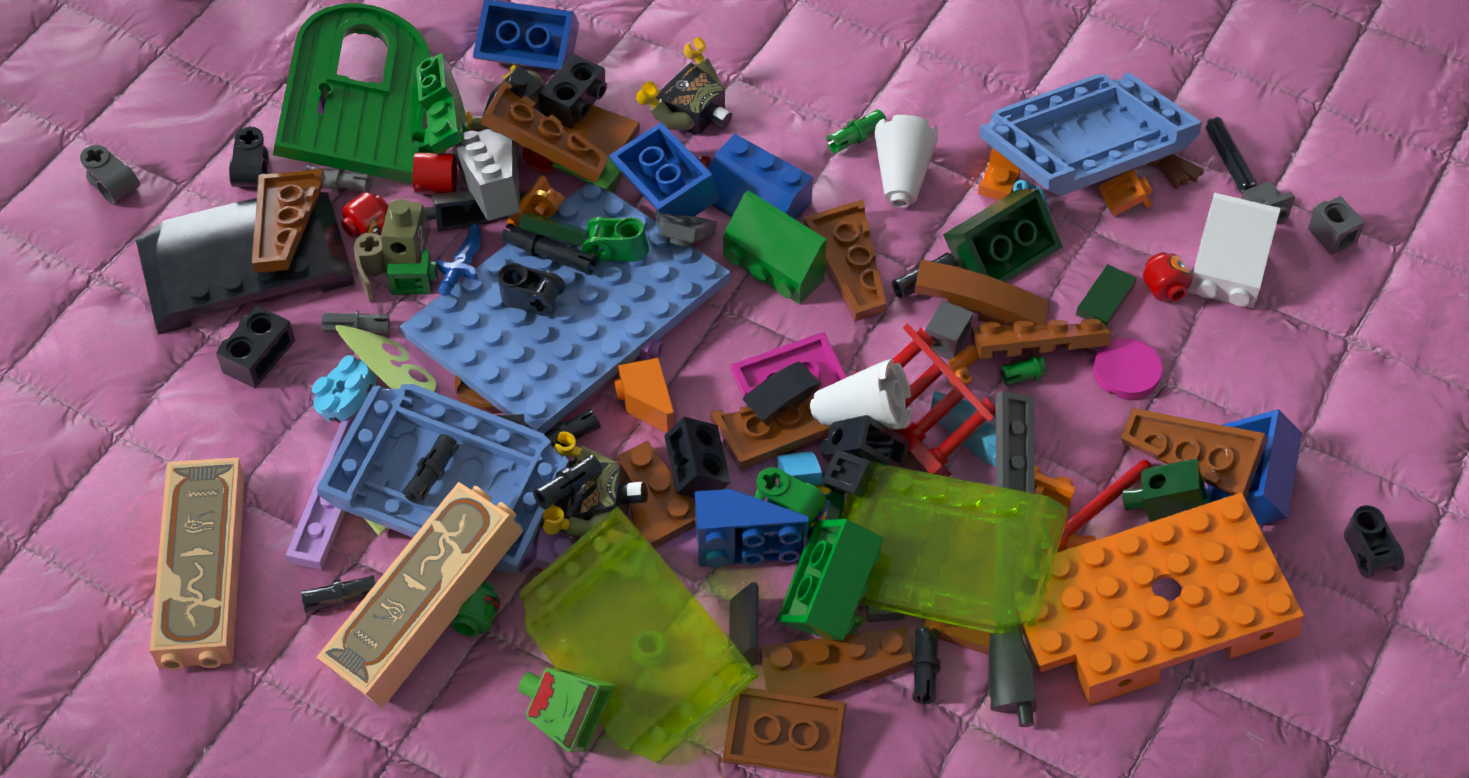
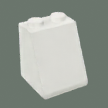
(1234, 250)

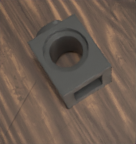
(1336, 225)
(949, 329)

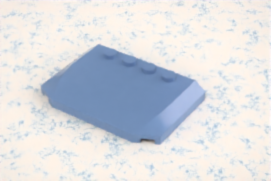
(1089, 131)
(401, 428)

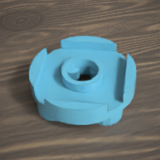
(343, 389)

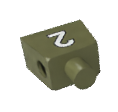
(405, 225)

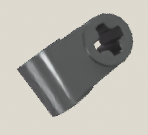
(108, 173)

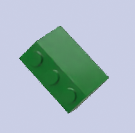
(775, 248)
(830, 579)

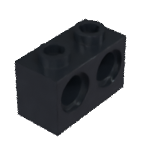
(572, 90)
(255, 346)
(696, 457)

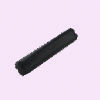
(1230, 154)

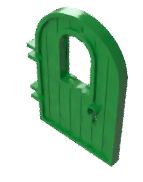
(363, 123)

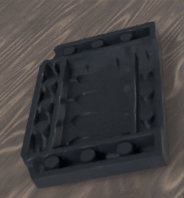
(206, 262)

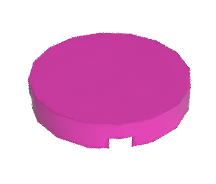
(1128, 368)

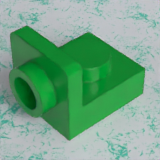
(413, 278)

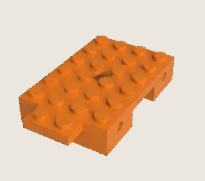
(1121, 635)

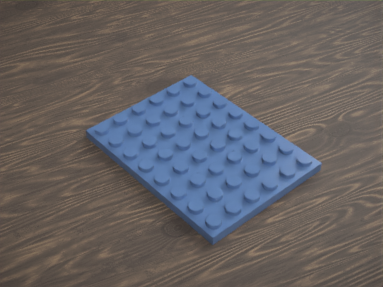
(597, 323)

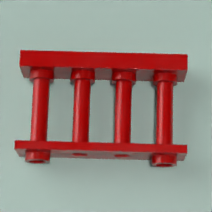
(936, 457)

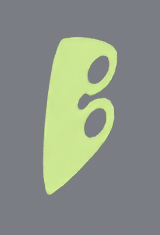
(369, 349)

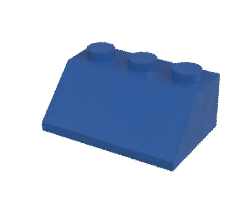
(525, 35)
(746, 167)
(666, 173)
(1274, 478)

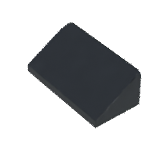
(744, 621)

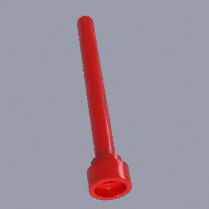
(1101, 502)

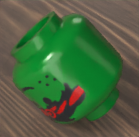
(477, 612)

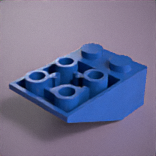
(746, 530)

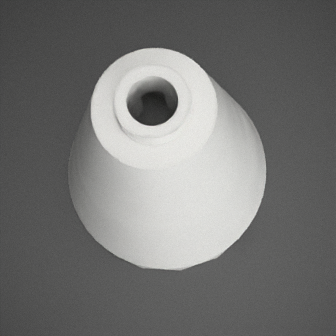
(904, 156)
(871, 392)

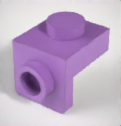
(545, 550)

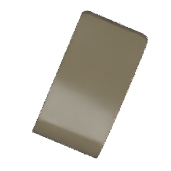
(369, 260)

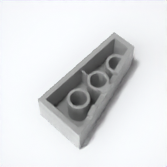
(490, 171)

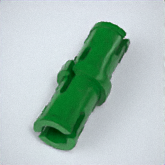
(855, 131)

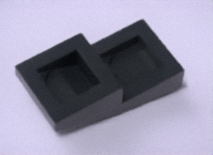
(780, 390)

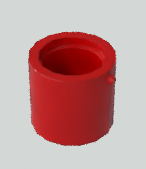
(434, 173)

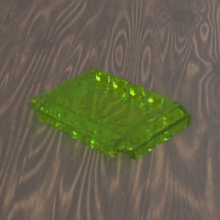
(958, 548)
(632, 622)

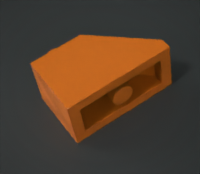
(645, 393)

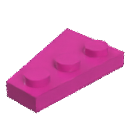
(813, 352)

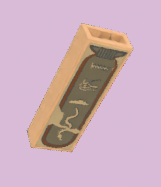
(198, 564)
(421, 593)

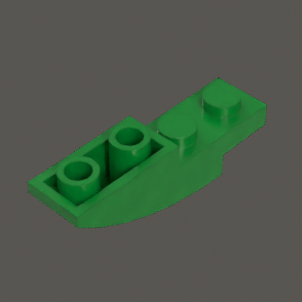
(442, 103)

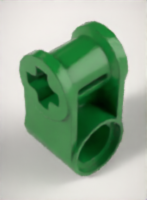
(618, 238)
(790, 493)

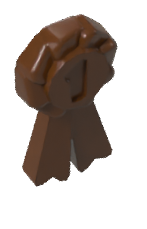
(1178, 170)

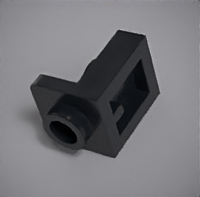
(848, 473)

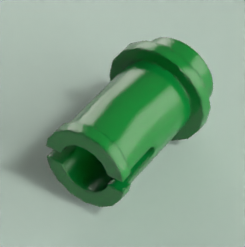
(1024, 370)

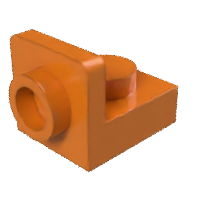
(999, 176)
(1126, 192)

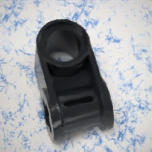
(248, 158)
(528, 290)
(1372, 548)

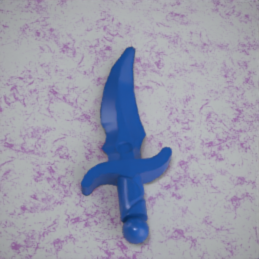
(463, 257)

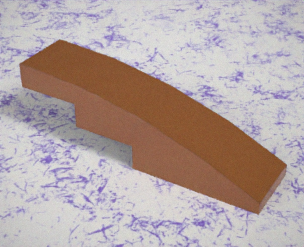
(980, 293)

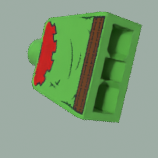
(566, 705)

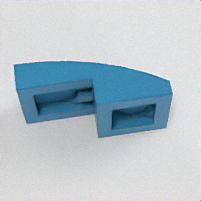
(801, 466)

